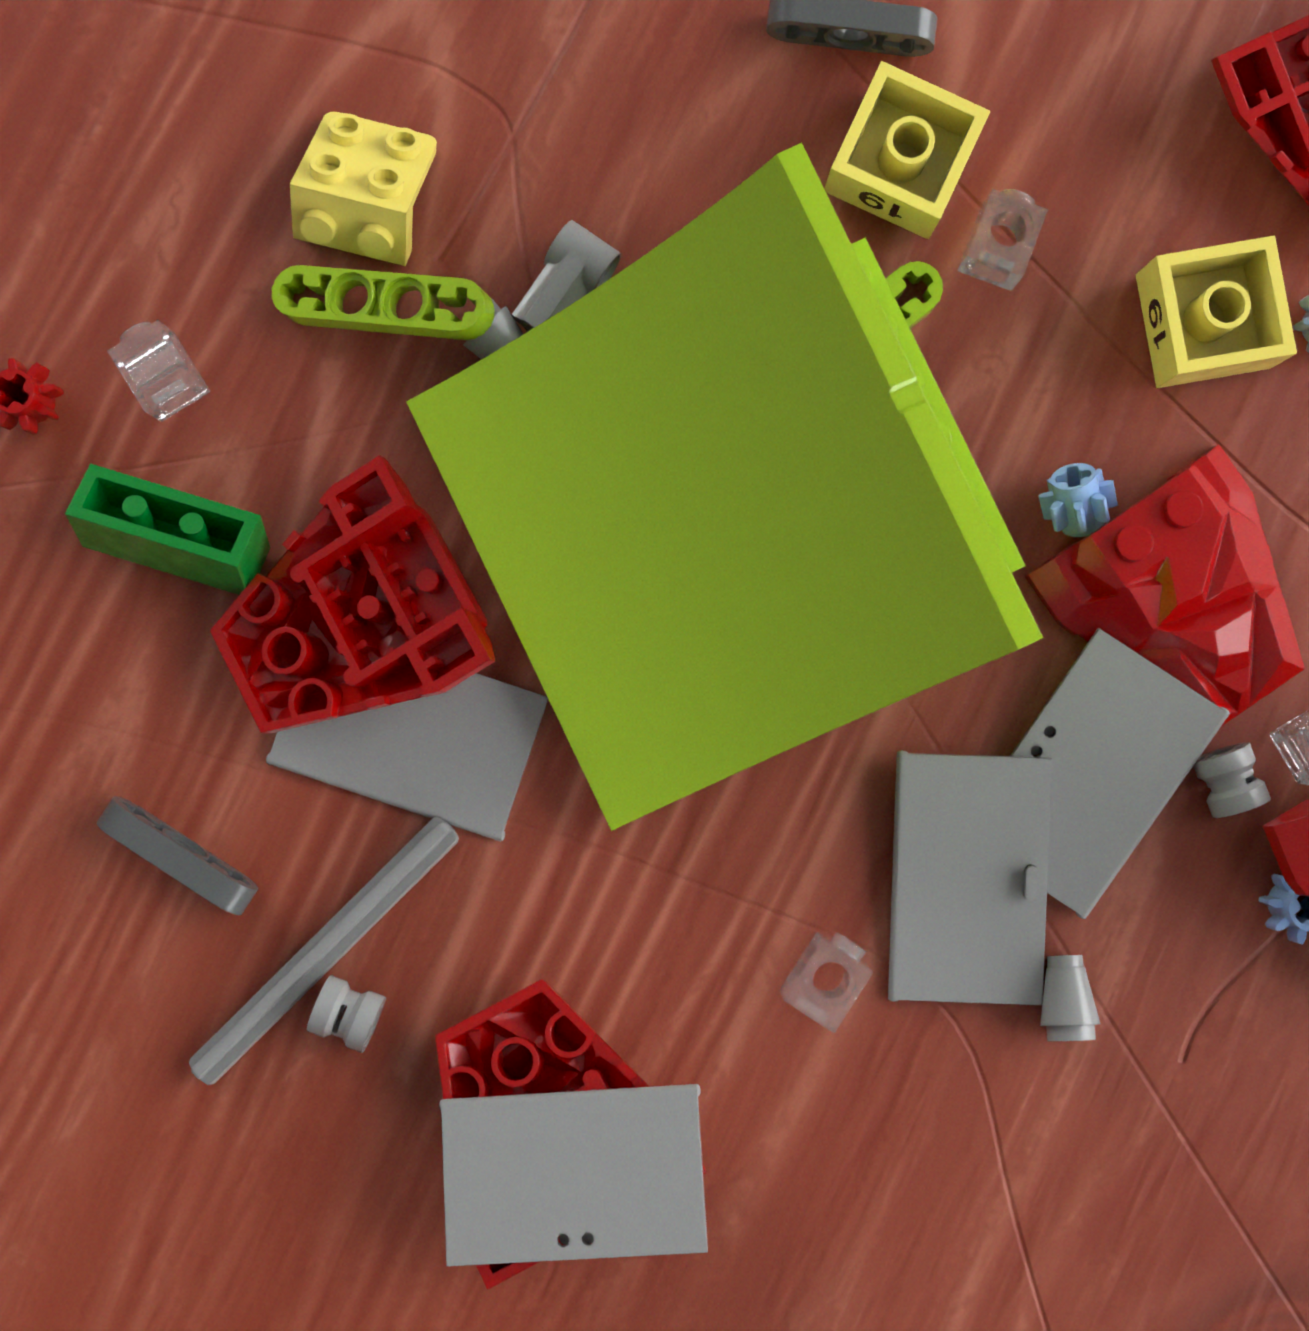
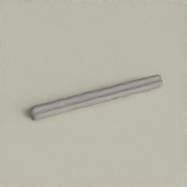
(323, 951)

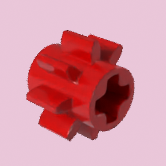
(41, 397)

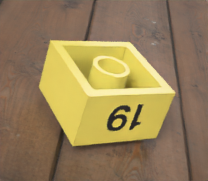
(905, 150)
(1215, 311)

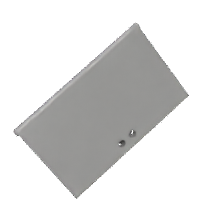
(429, 755)
(1117, 759)
(961, 878)
(577, 1166)

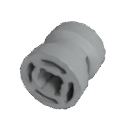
(1231, 780)
(358, 1020)

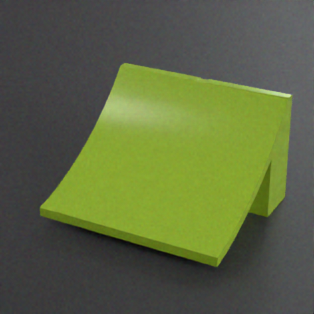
(727, 500)

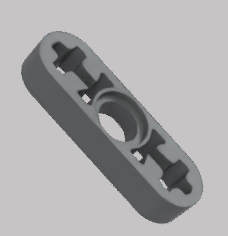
(854, 25)
(177, 855)

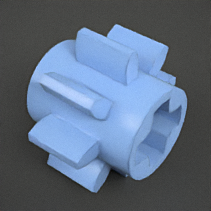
(1078, 499)
(1283, 906)

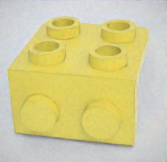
(360, 187)

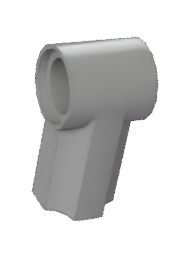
(573, 268)

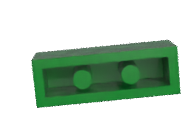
(168, 529)

